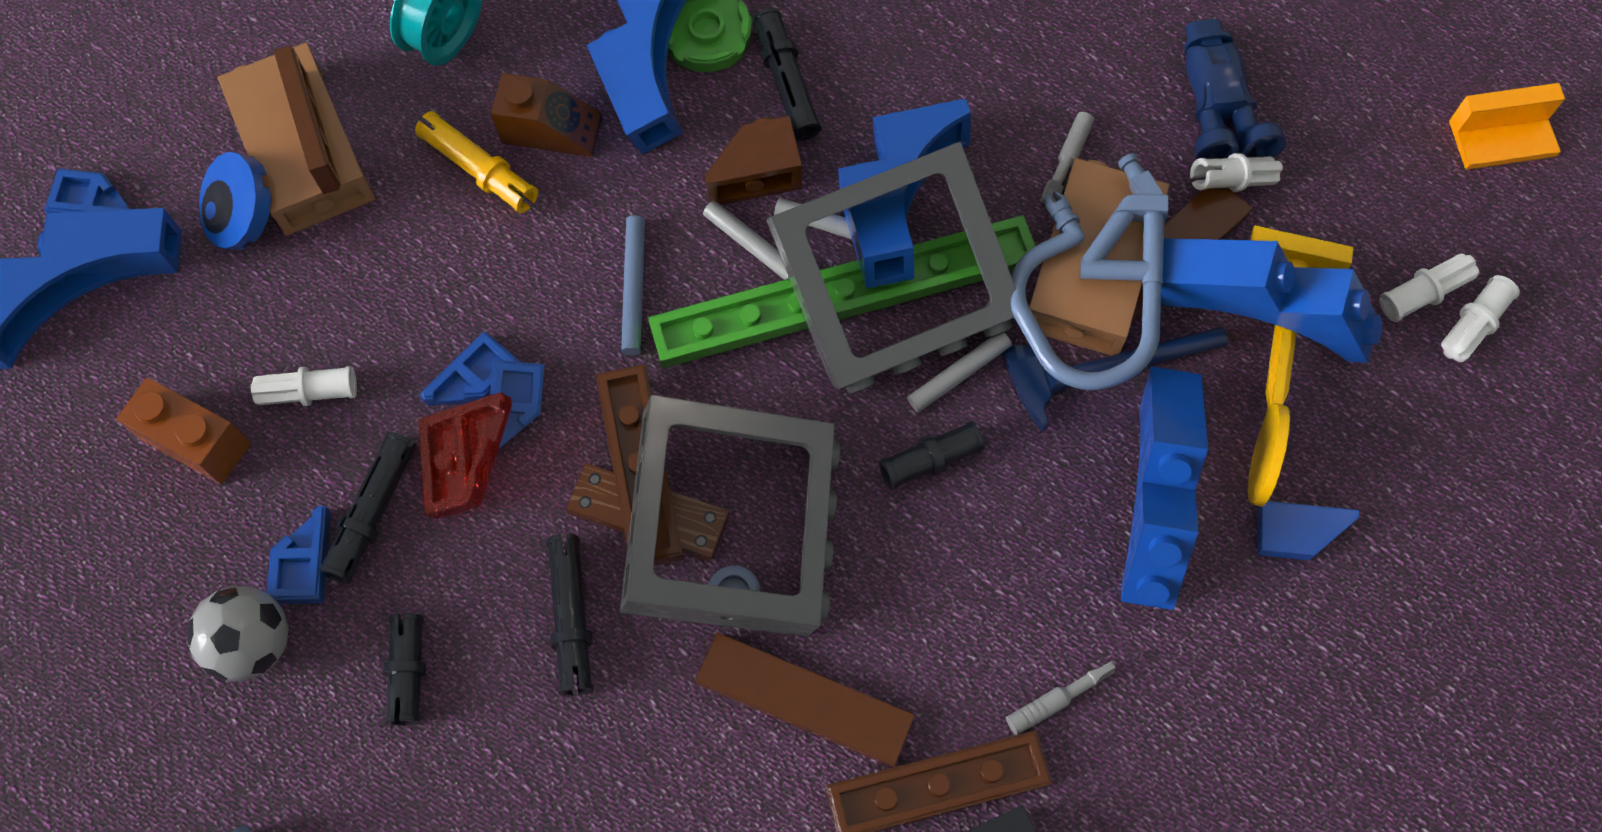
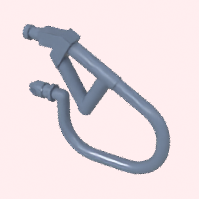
(1146, 206)

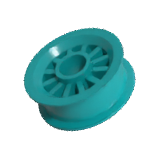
(433, 27)

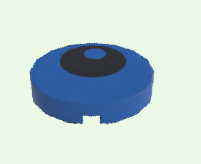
(234, 201)

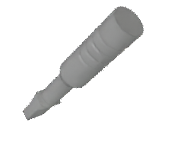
(1070, 150)
(1055, 700)

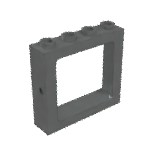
(791, 241)
(718, 605)

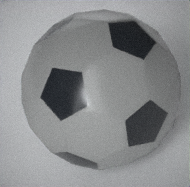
(237, 633)

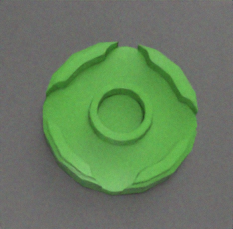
(710, 35)

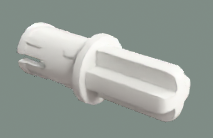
(1235, 172)
(1428, 287)
(1479, 318)
(304, 386)

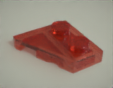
(460, 453)

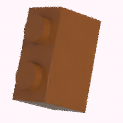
(184, 430)

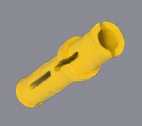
(490, 172)

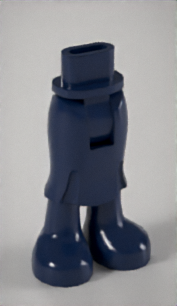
(1223, 96)

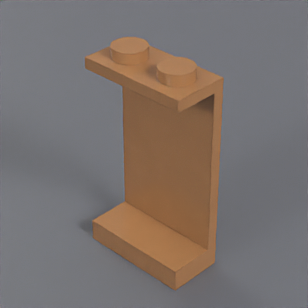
(270, 135)
(1090, 310)

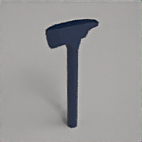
(1037, 386)

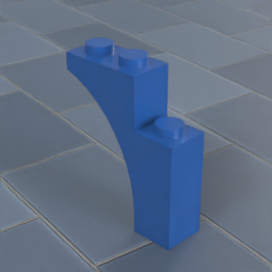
(634, 70)
(880, 224)
(77, 256)
(1263, 285)
(1165, 501)

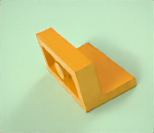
(1507, 126)

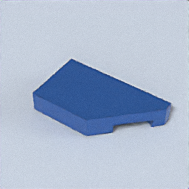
(83, 192)
(468, 375)
(524, 385)
(1299, 529)
(296, 562)

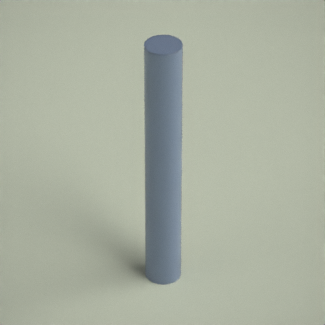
(633, 286)

